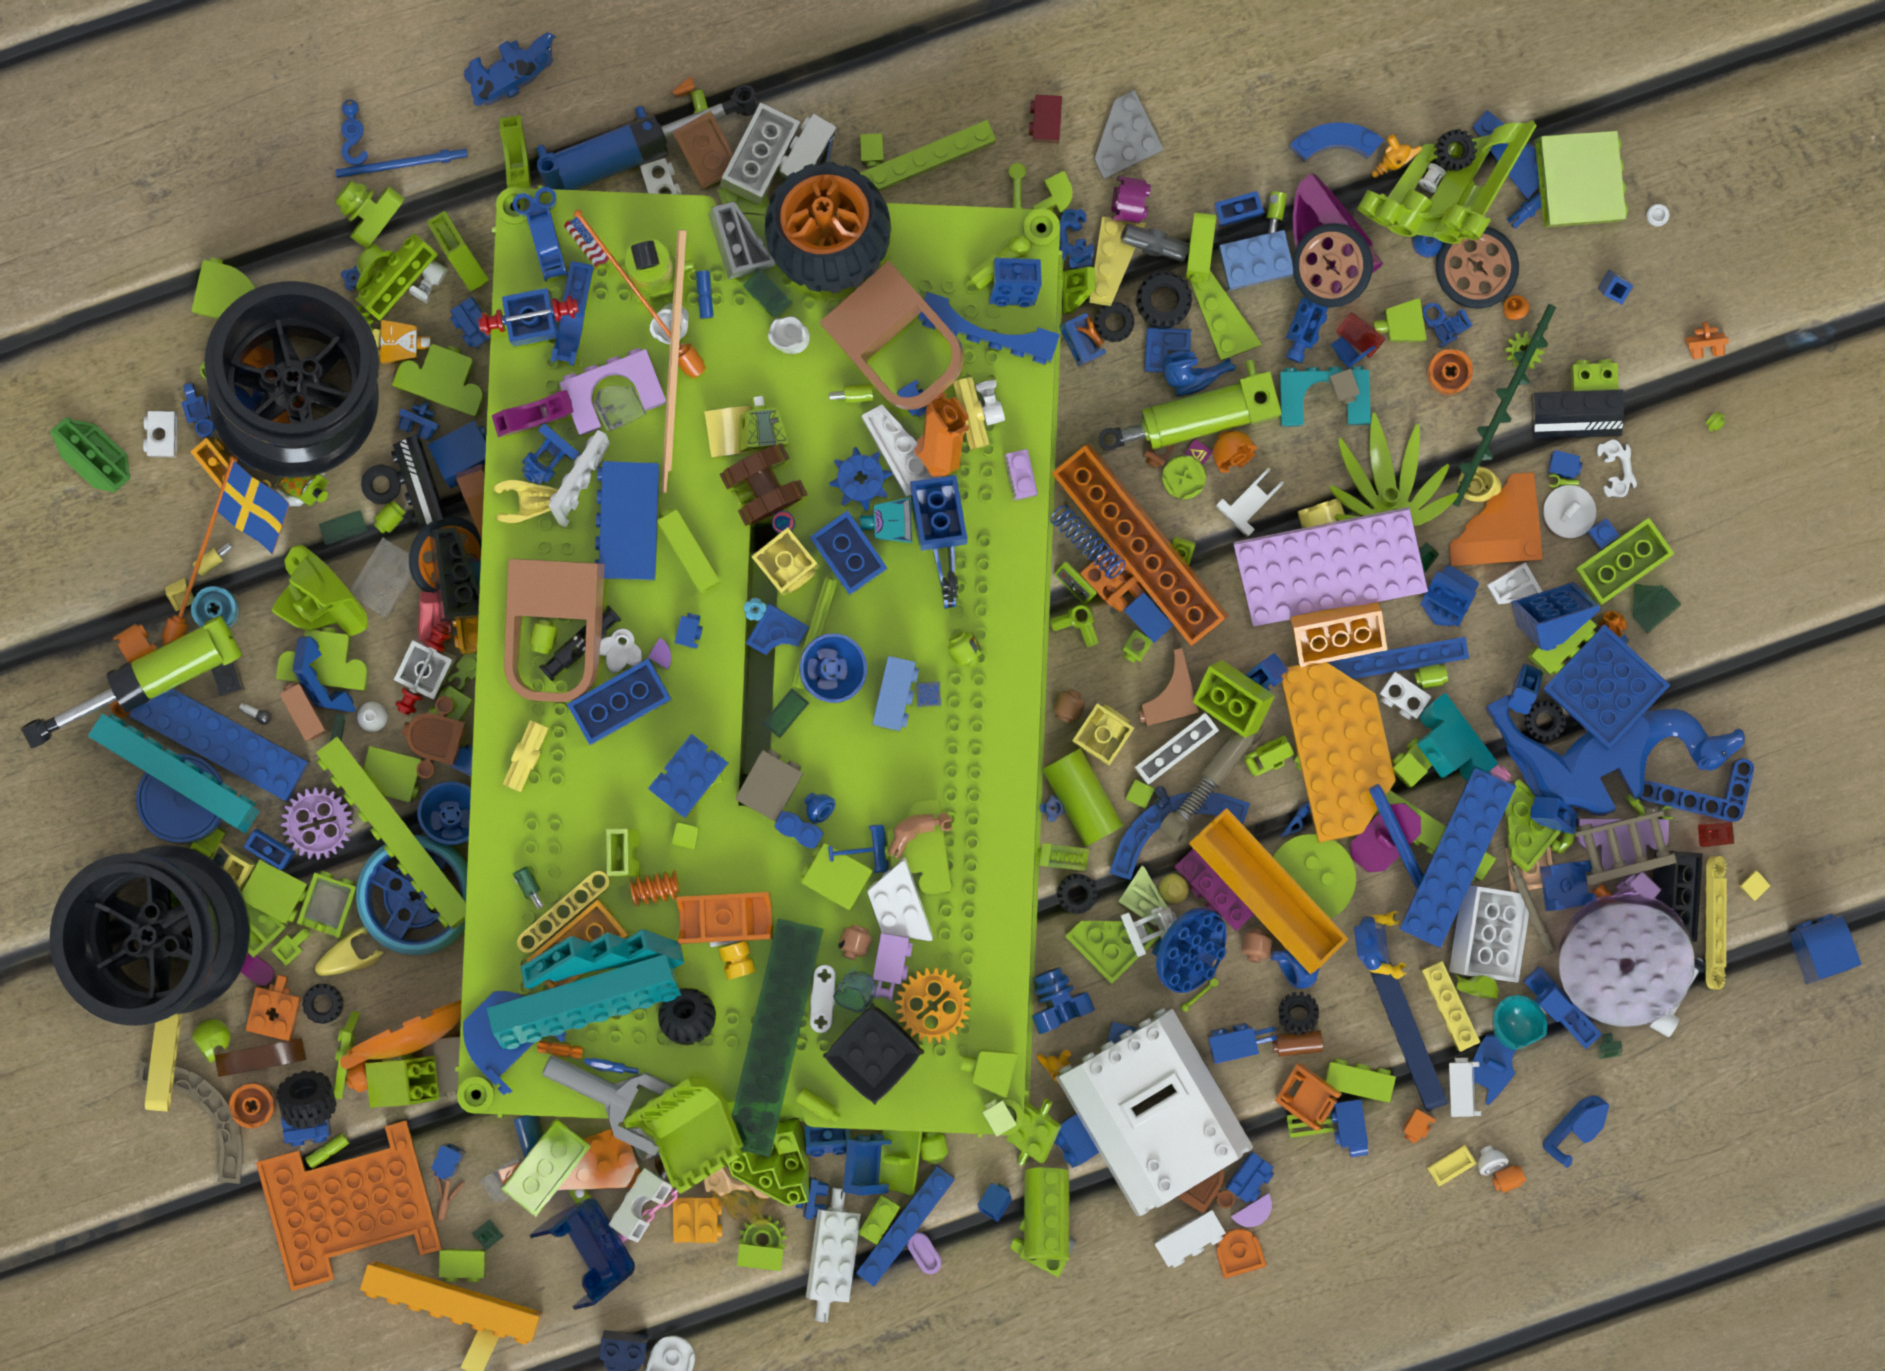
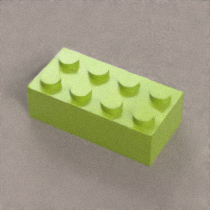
(1623, 561)

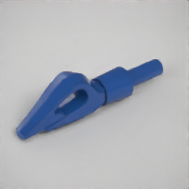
(1300, 814)
(606, 1065)

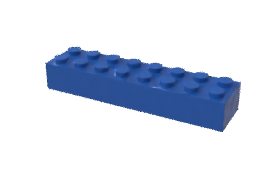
(224, 742)
(1457, 856)

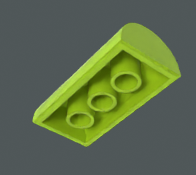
(1083, 797)

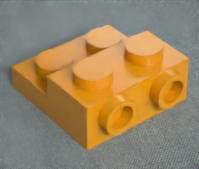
(695, 1220)

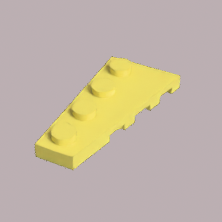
(1110, 261)

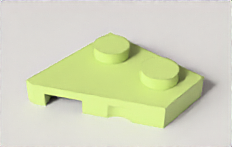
(1142, 895)

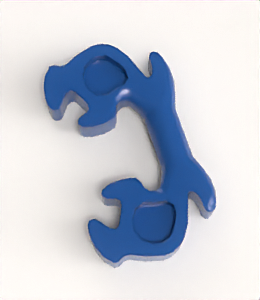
(1078, 252)

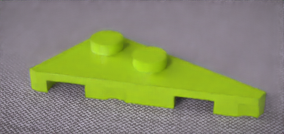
(347, 1040)

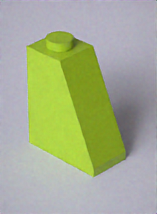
(1200, 247)

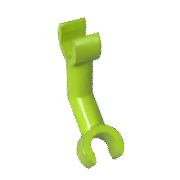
(1637, 805)

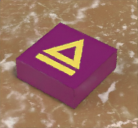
(1198, 451)

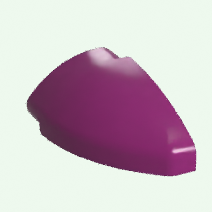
(1318, 206)

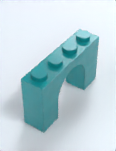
(1295, 384)

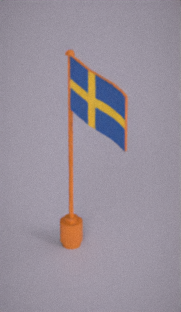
(248, 507)

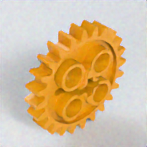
(946, 1021)

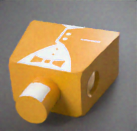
(401, 342)

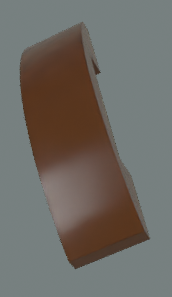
(260, 1057)

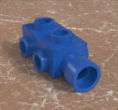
(1304, 325)

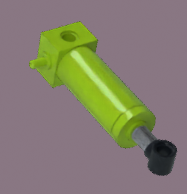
(652, 268)
(1202, 413)

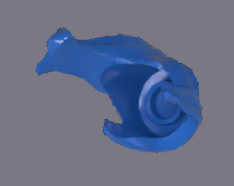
(1189, 380)

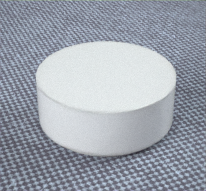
(1657, 215)

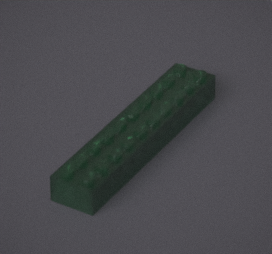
(775, 1034)

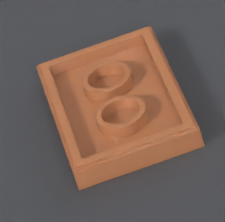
(704, 148)

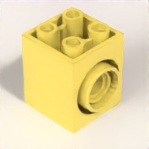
(786, 562)
(1103, 733)

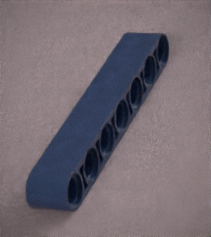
(1410, 1041)

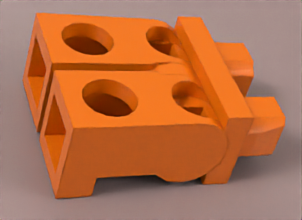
(1112, 589)

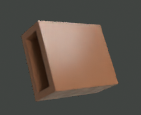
(304, 712)

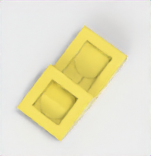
(480, 1351)

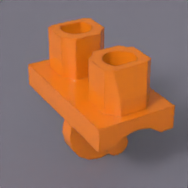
(1706, 339)

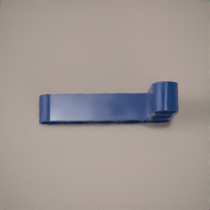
(1701, 799)

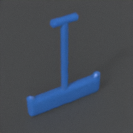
(879, 843)

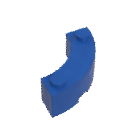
(1336, 135)

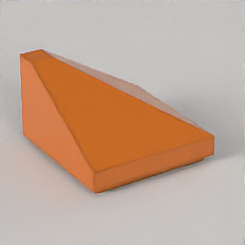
(685, 88)

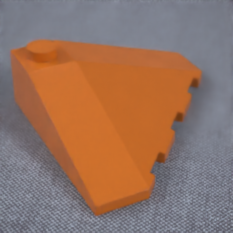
(1504, 529)

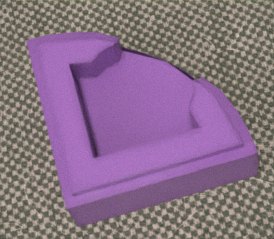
(661, 654)

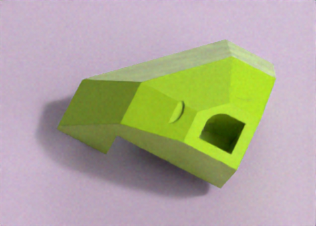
(784, 1173)

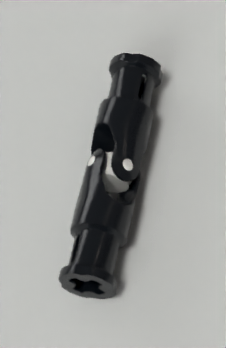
(566, 656)

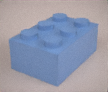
(1256, 260)
(895, 694)

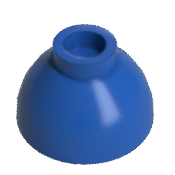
(1426, 246)
(819, 807)

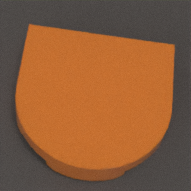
(1239, 1252)

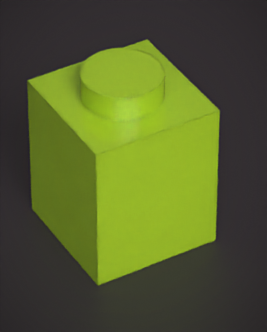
(871, 149)

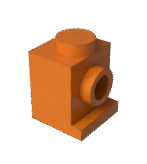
(1417, 1125)

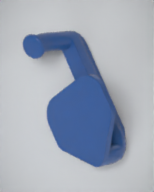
(1583, 1121)

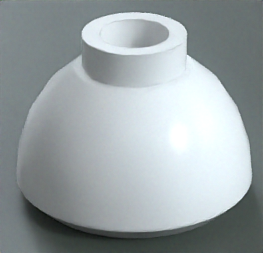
(372, 716)
(1491, 1161)

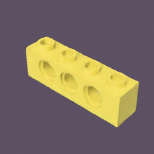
(1450, 1006)

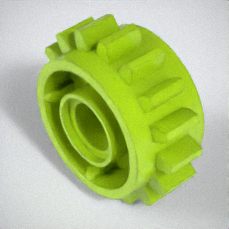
(771, 1229)

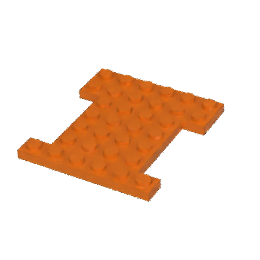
(346, 1206)

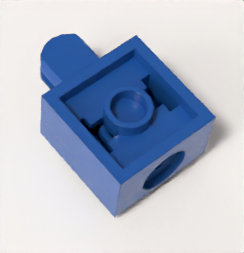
(1237, 1042)

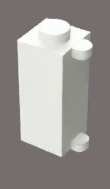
(1462, 1088)

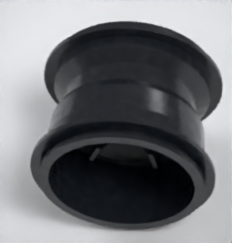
(275, 315)
(209, 905)

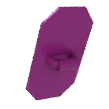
(1375, 848)

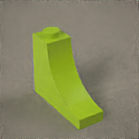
(457, 251)

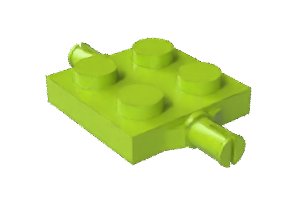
(1036, 1133)

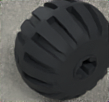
(676, 1020)

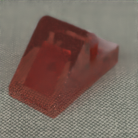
(1716, 834)

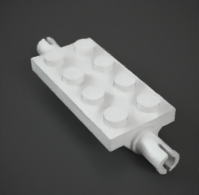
(832, 1255)

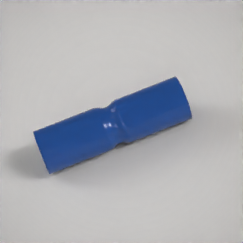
(704, 292)

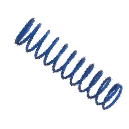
(1081, 538)

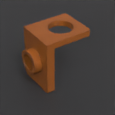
(1157, 460)

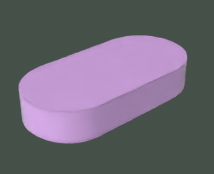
(924, 1253)

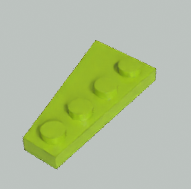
(1225, 323)

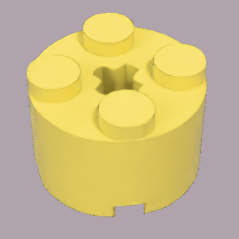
(1320, 513)

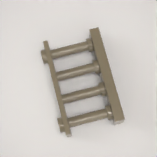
(1620, 867)

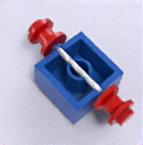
(529, 316)

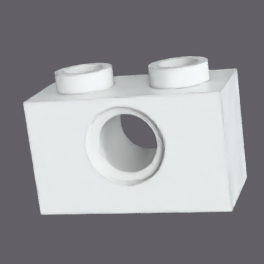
(168, 445)

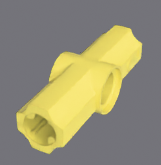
(967, 396)
(525, 756)

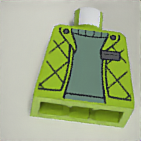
(760, 427)

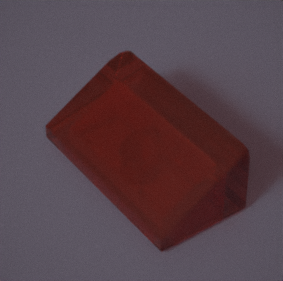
(1360, 334)

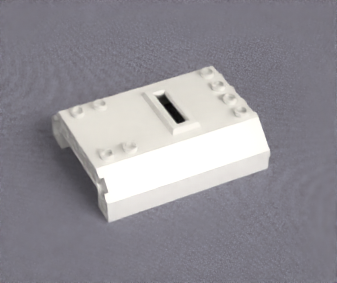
(1171, 1142)

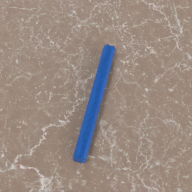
(1396, 833)

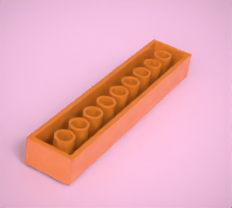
(1140, 544)

